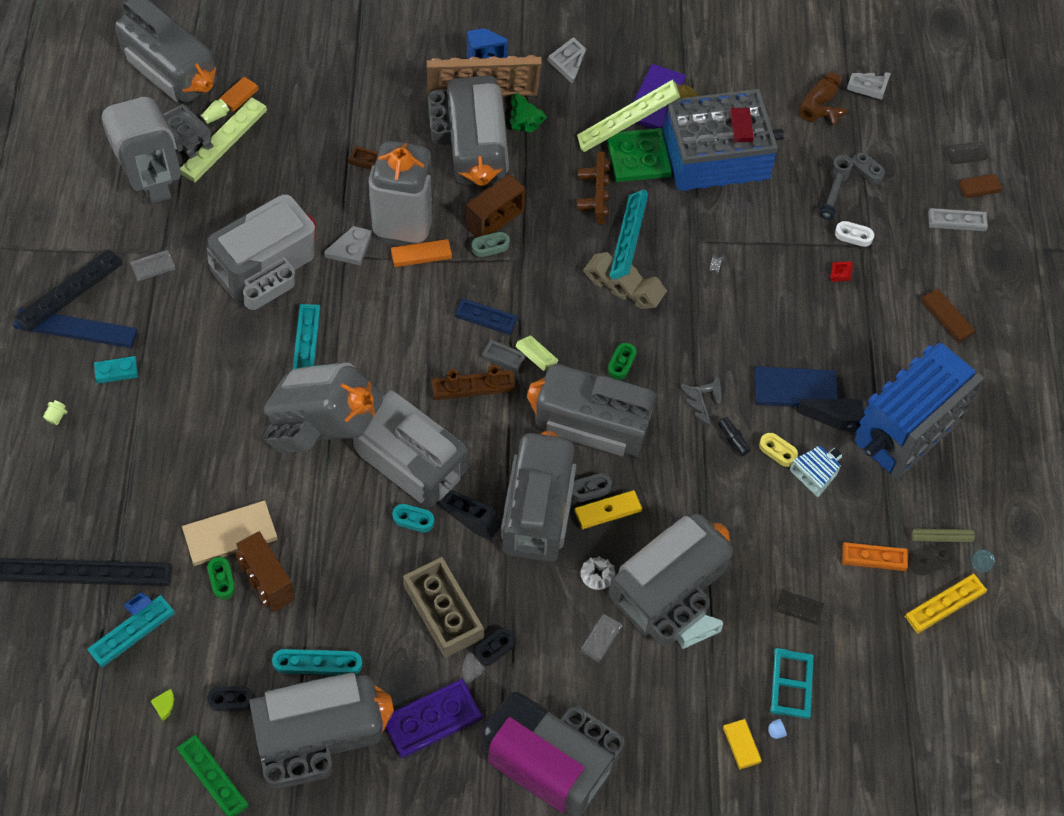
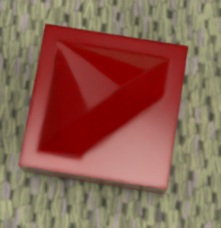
(841, 271)

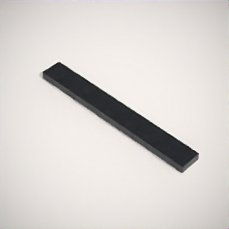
(85, 572)

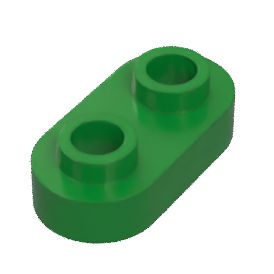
(621, 362)
(221, 580)

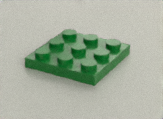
(639, 155)

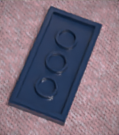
(790, 385)

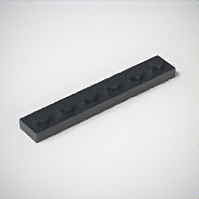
(68, 290)

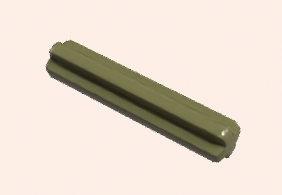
(943, 535)

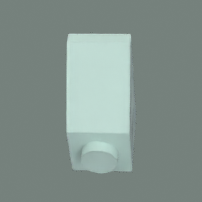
(699, 631)

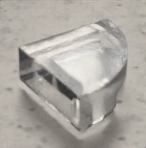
(471, 668)

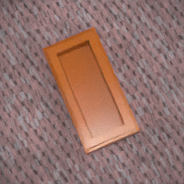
(239, 93)

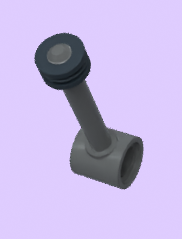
(840, 172)

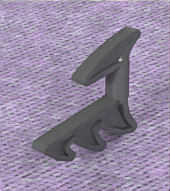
(697, 401)

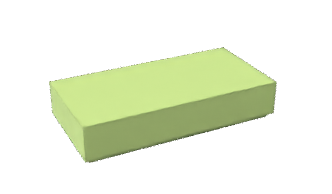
(536, 352)

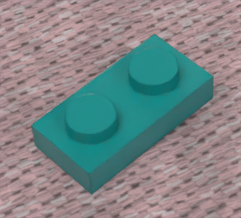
(116, 369)

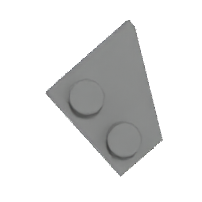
(568, 59)
(868, 84)
(350, 246)

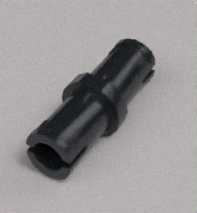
(734, 436)

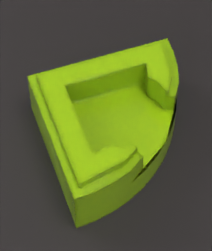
(164, 704)

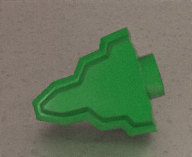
(524, 115)

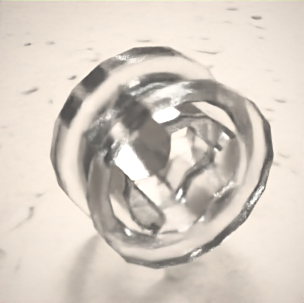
(715, 264)

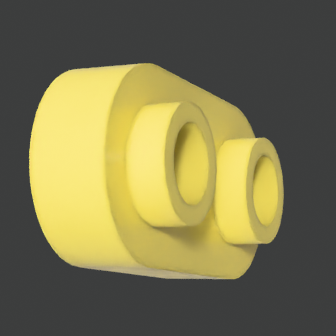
(779, 449)

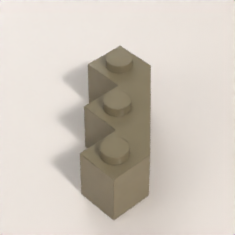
(644, 291)

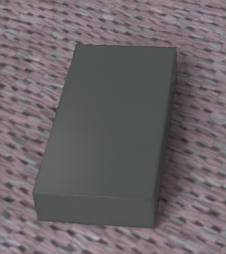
(504, 356)

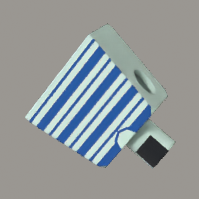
(817, 468)

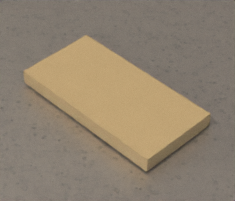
(220, 533)

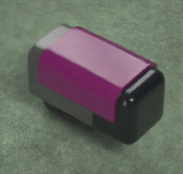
(550, 754)

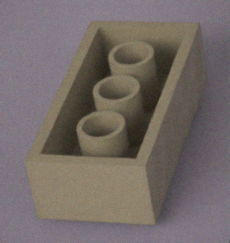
(443, 607)

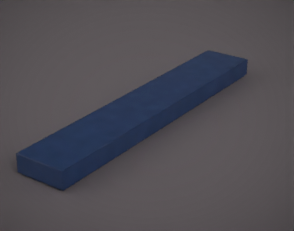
(85, 330)

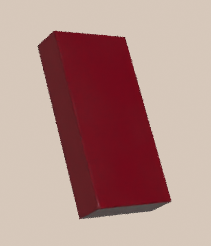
(741, 125)

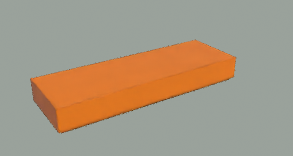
(421, 253)
(875, 556)

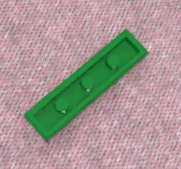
(212, 776)

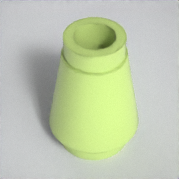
(215, 111)

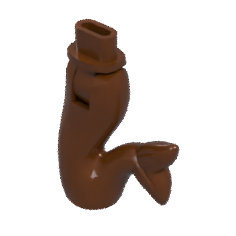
(821, 93)

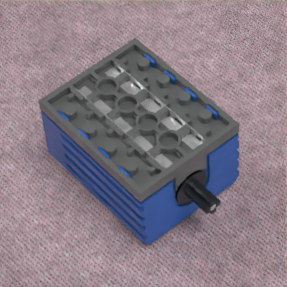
(702, 142)
(917, 409)

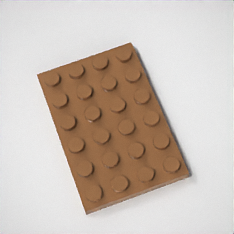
(512, 73)

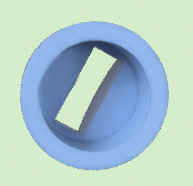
(777, 729)

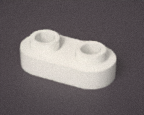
(854, 233)

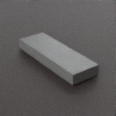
(957, 219)

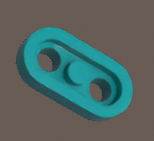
(414, 517)

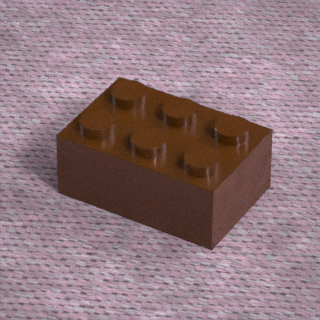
(495, 207)
(264, 572)

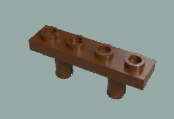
(602, 194)
(473, 385)

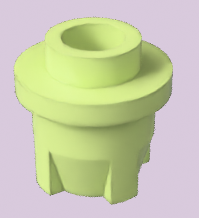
(55, 412)

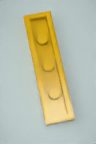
(945, 603)

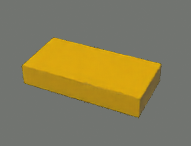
(742, 744)

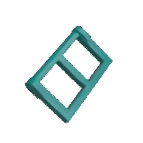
(807, 685)

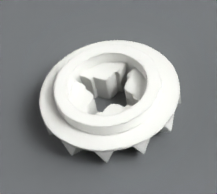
(594, 580)

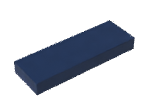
(486, 316)

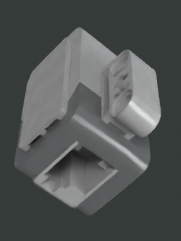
(261, 250)
(412, 450)

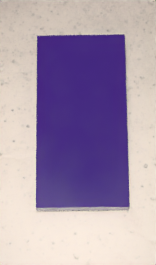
(654, 79)
(432, 718)

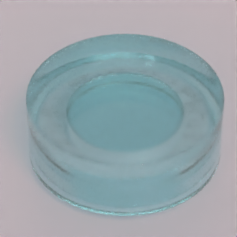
(983, 560)

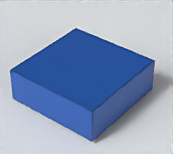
(137, 603)

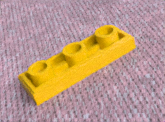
(619, 506)

